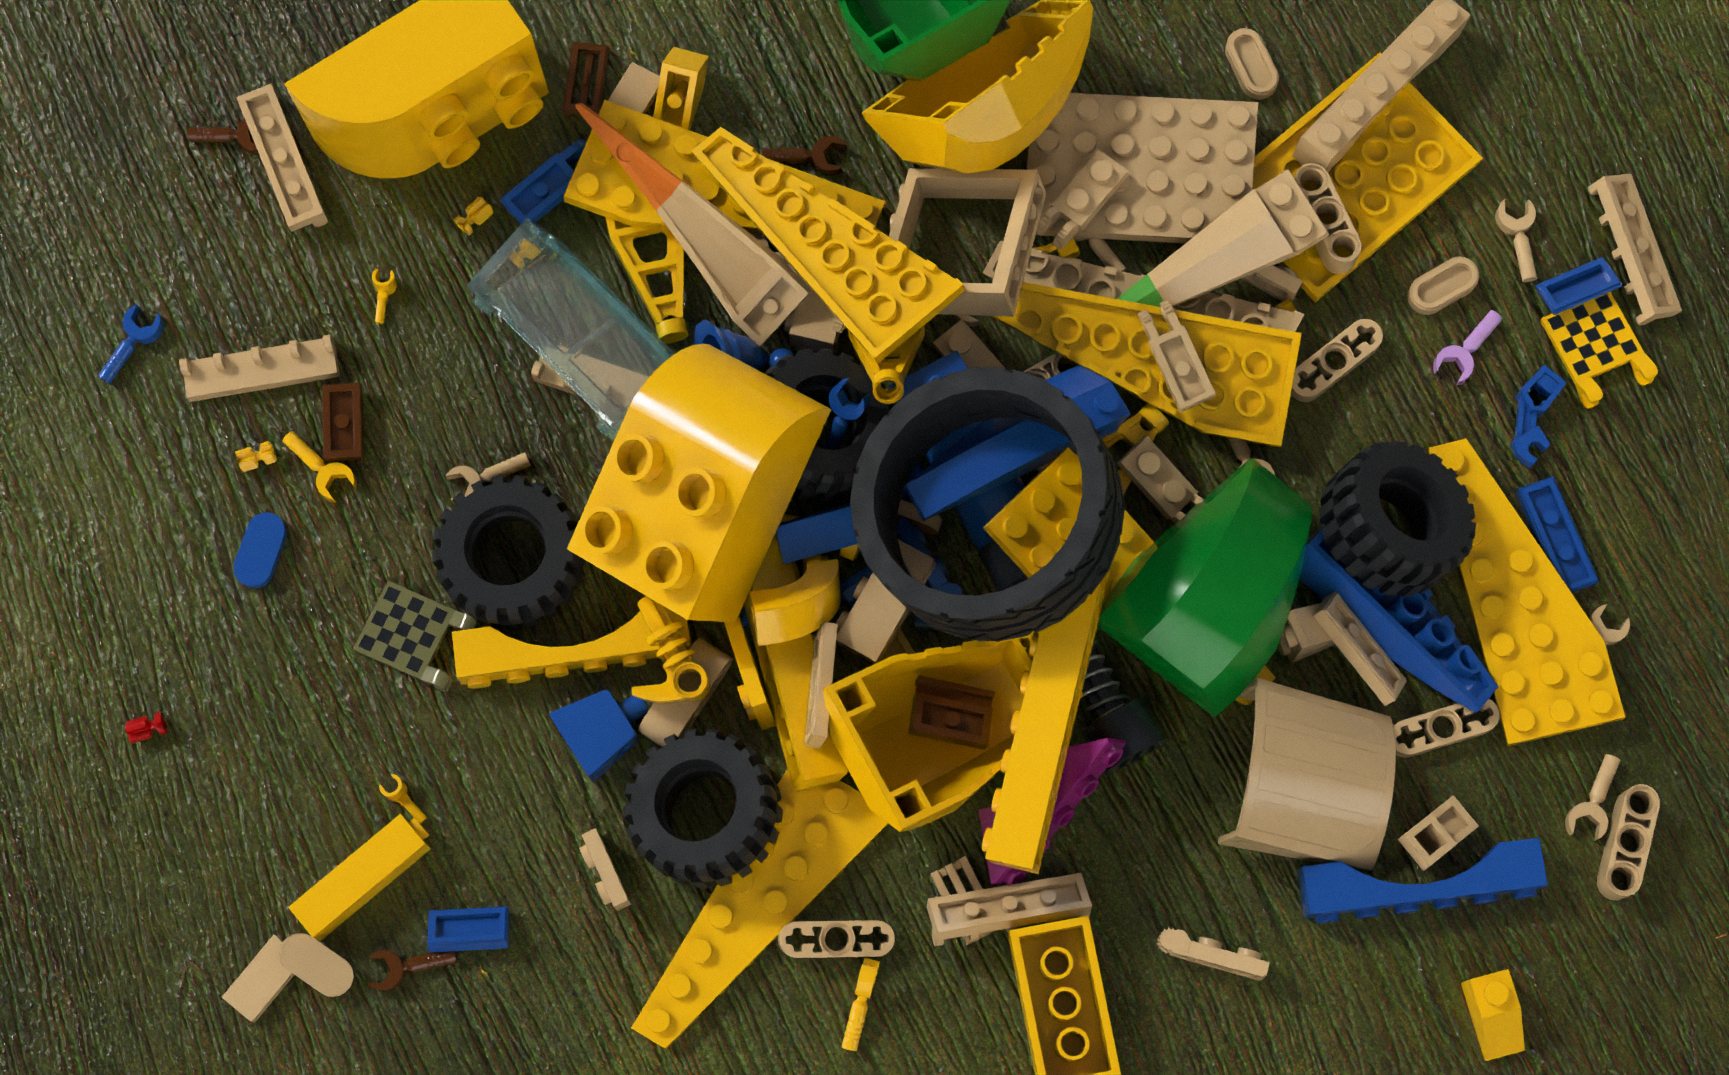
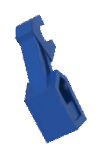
(1527, 434)

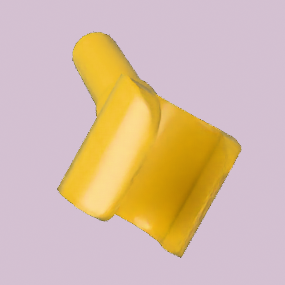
(1070, 250)
(384, 290)
(403, 798)

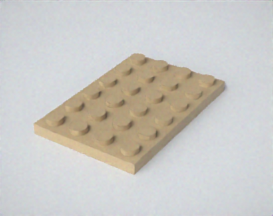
(1180, 154)

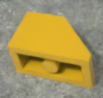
(680, 87)
(1495, 1014)

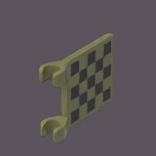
(408, 632)

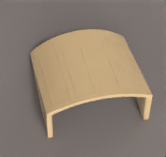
(1316, 778)

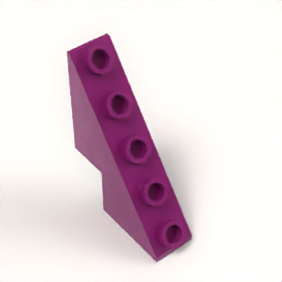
(1079, 779)

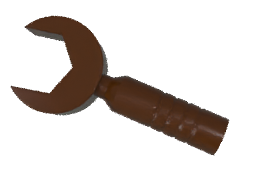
(224, 134)
(817, 155)
(413, 964)

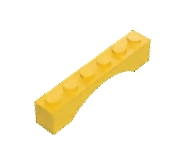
(490, 655)

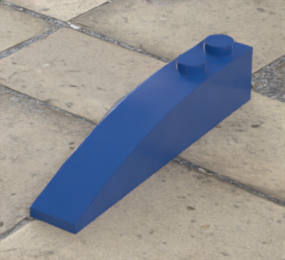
(1012, 446)
(1404, 627)

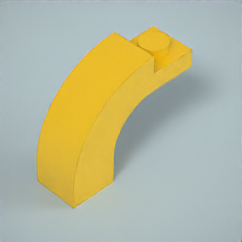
(798, 607)

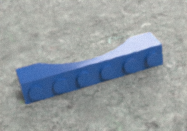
(1340, 889)

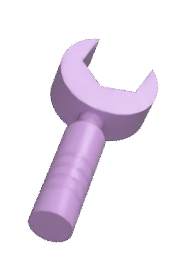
(1462, 355)

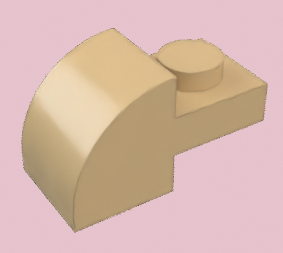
(1438, 833)

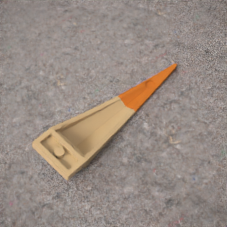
(739, 268)

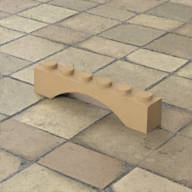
(1376, 87)

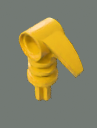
(678, 658)

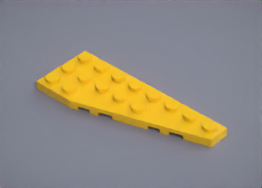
(608, 190)
(1244, 361)
(1043, 517)
(1528, 623)

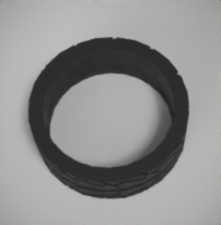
(926, 419)

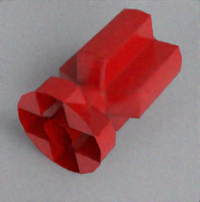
(142, 728)

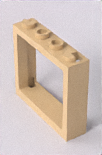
(1029, 194)

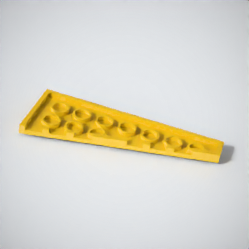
(854, 268)
(815, 842)

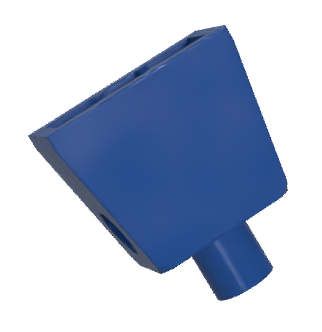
(599, 729)

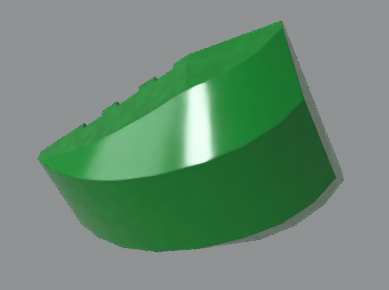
(918, 35)
(1215, 588)

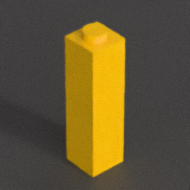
(361, 876)

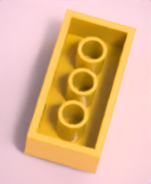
(1063, 999)

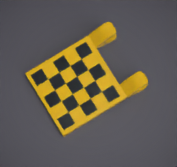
(1594, 341)

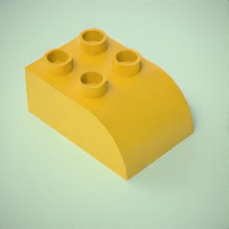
(422, 87)
(698, 482)

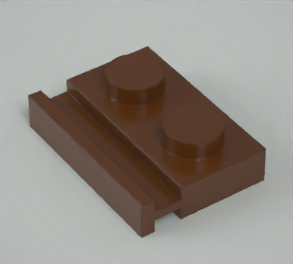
(951, 712)

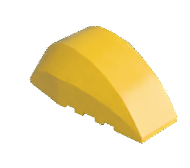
(992, 98)
(912, 776)

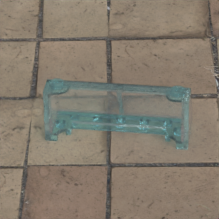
(570, 321)

